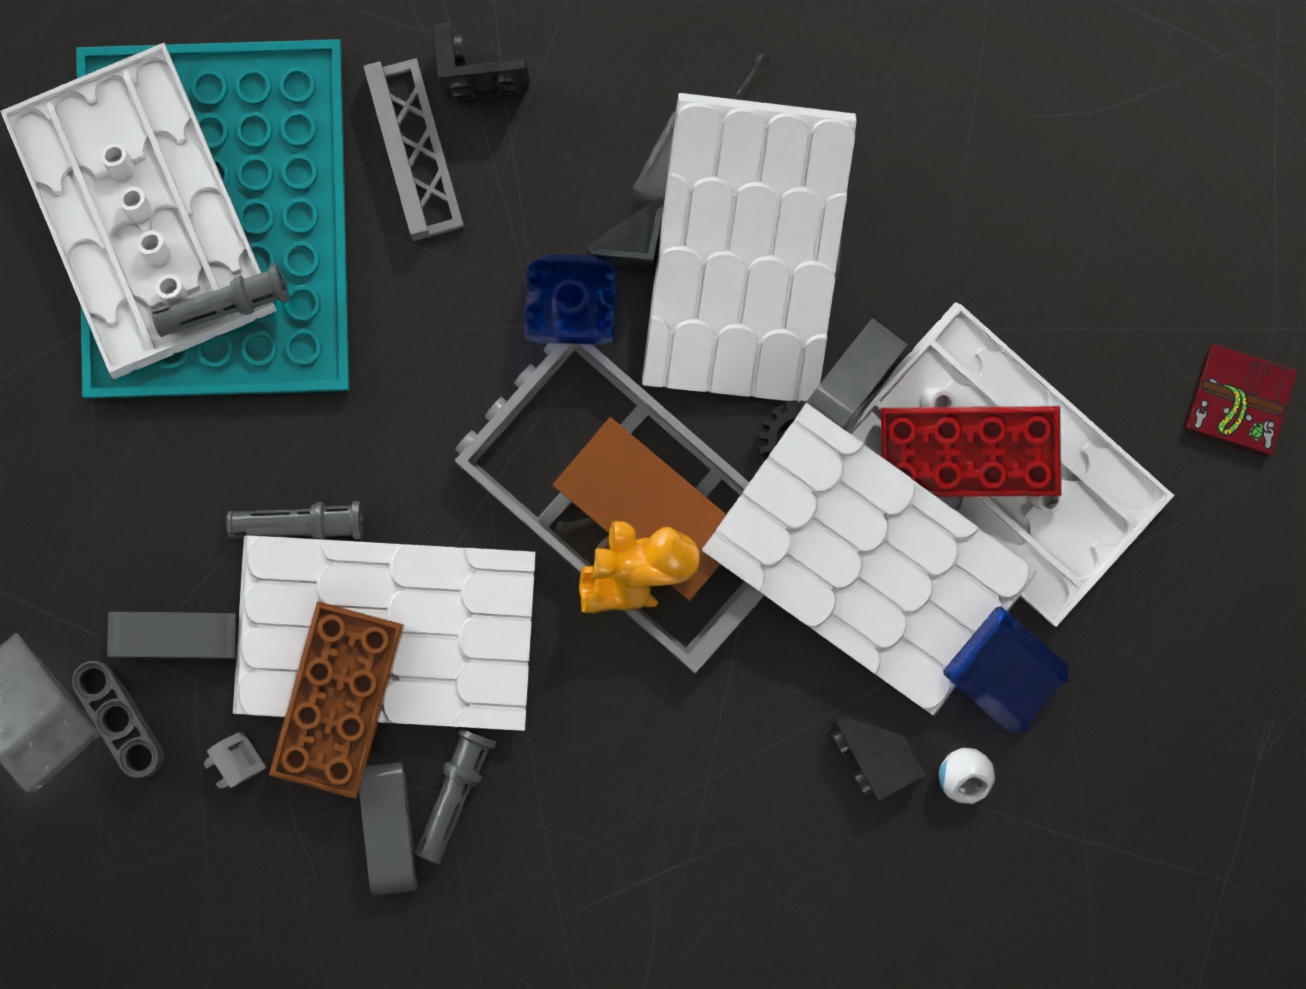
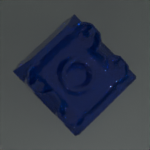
(570, 300)
(1007, 671)

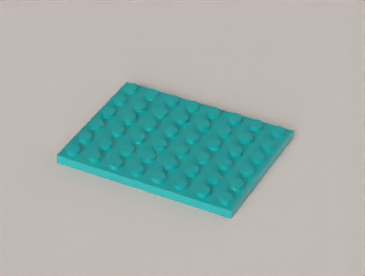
(280, 150)

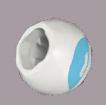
(966, 775)

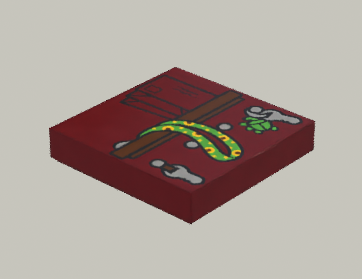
(1241, 399)

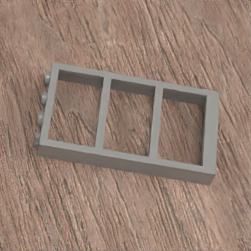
(503, 414)

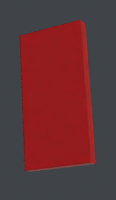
(976, 449)

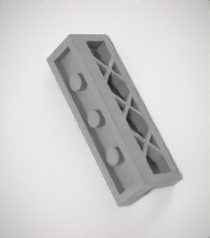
(397, 152)

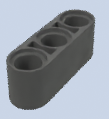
(857, 373)
(172, 635)
(99, 707)
(387, 829)

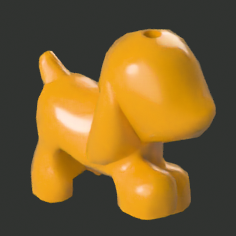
(627, 570)

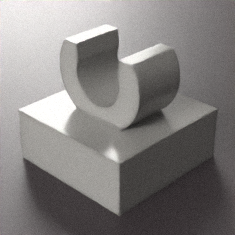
(235, 760)

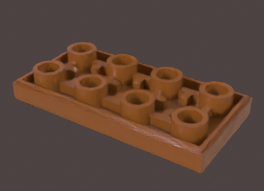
(628, 483)
(337, 700)

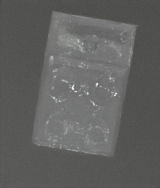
(38, 718)

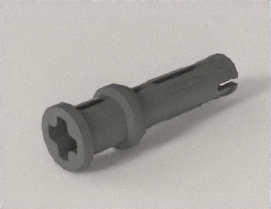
(240, 296)
(317, 521)
(461, 775)

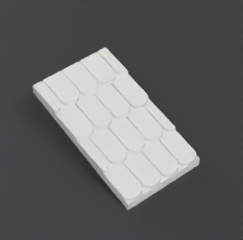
(133, 204)
(748, 248)
(1104, 490)
(866, 557)
(460, 609)

